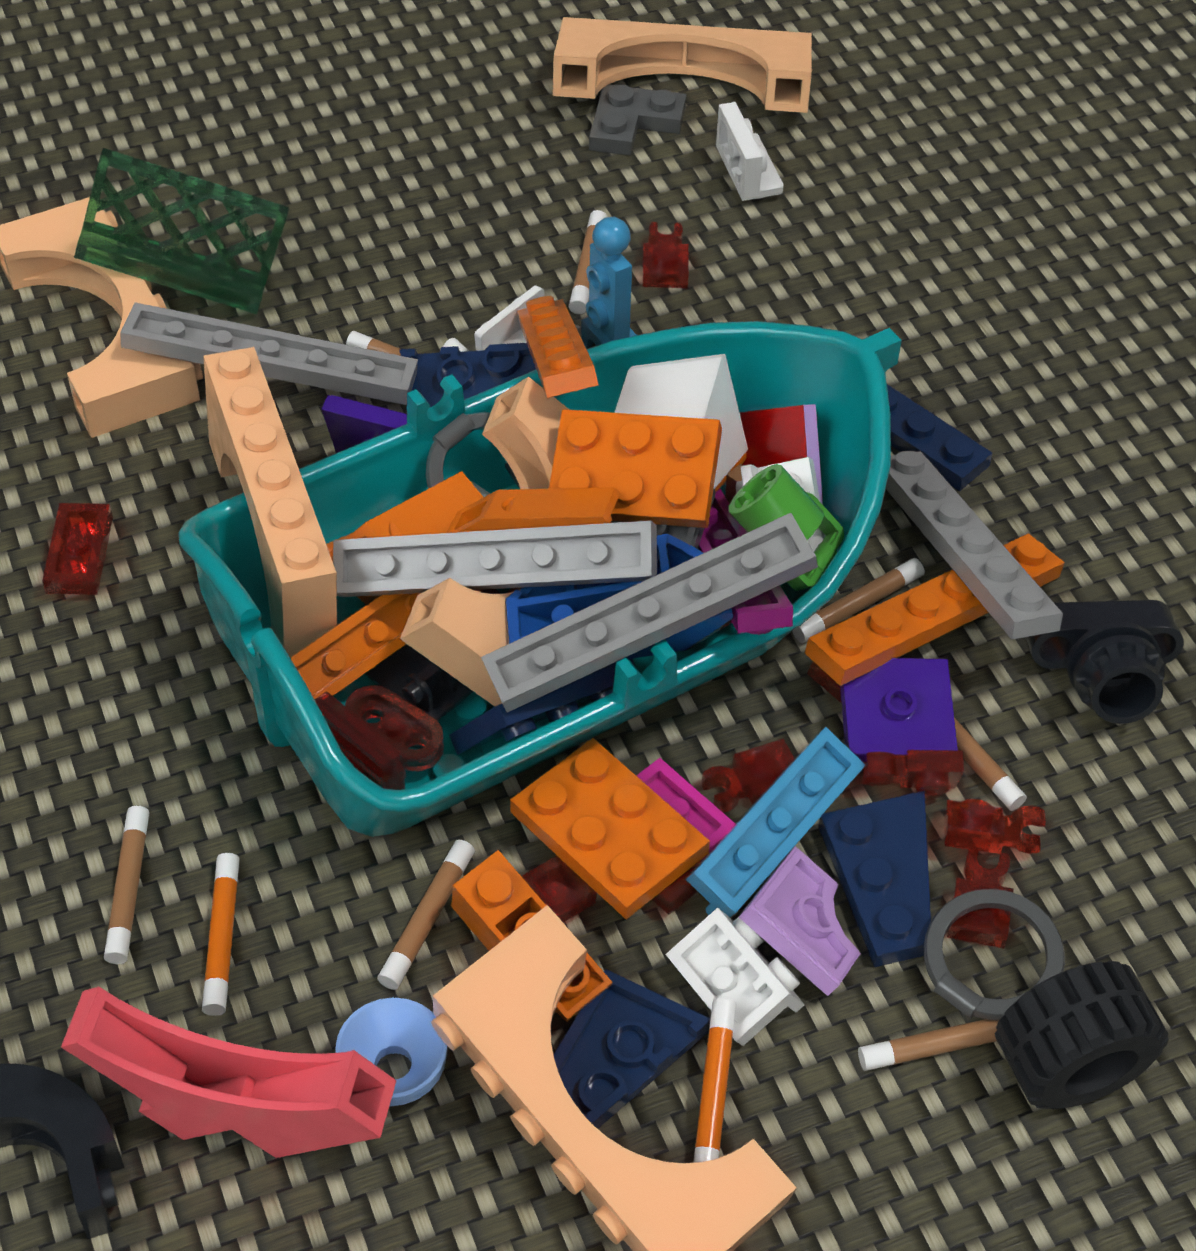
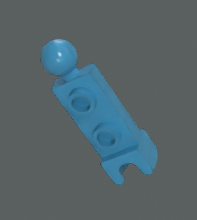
(608, 284)

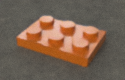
(654, 461)
(609, 827)

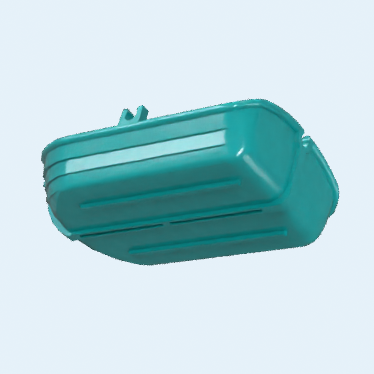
(768, 370)

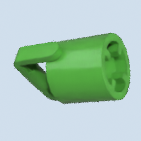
(776, 494)

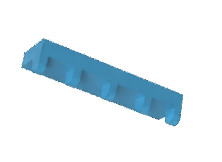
(775, 823)

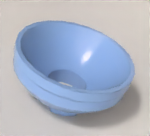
(398, 1028)

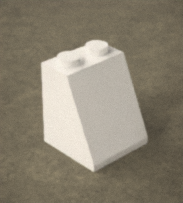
(692, 390)

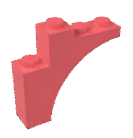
(215, 1086)

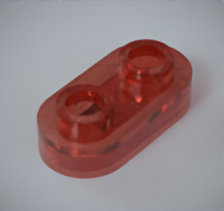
(400, 725)

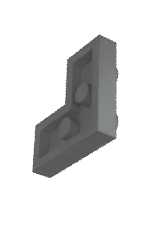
(626, 110)

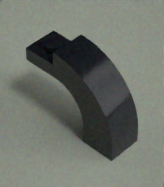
(63, 1118)

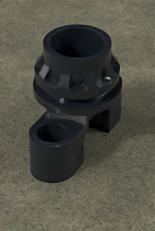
(1113, 654)

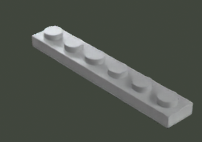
(280, 353)
(971, 548)
(497, 558)
(649, 612)

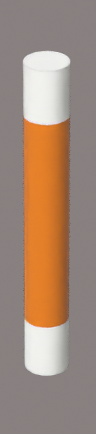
(220, 935)
(715, 1080)

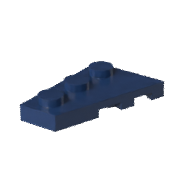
(884, 872)

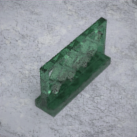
(173, 260)

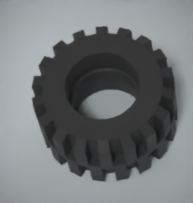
(1081, 1035)

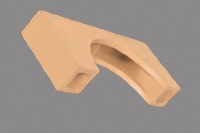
(604, 51)
(121, 382)
(253, 444)
(460, 624)
(503, 1022)

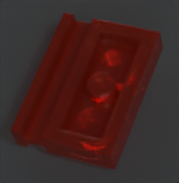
(363, 745)

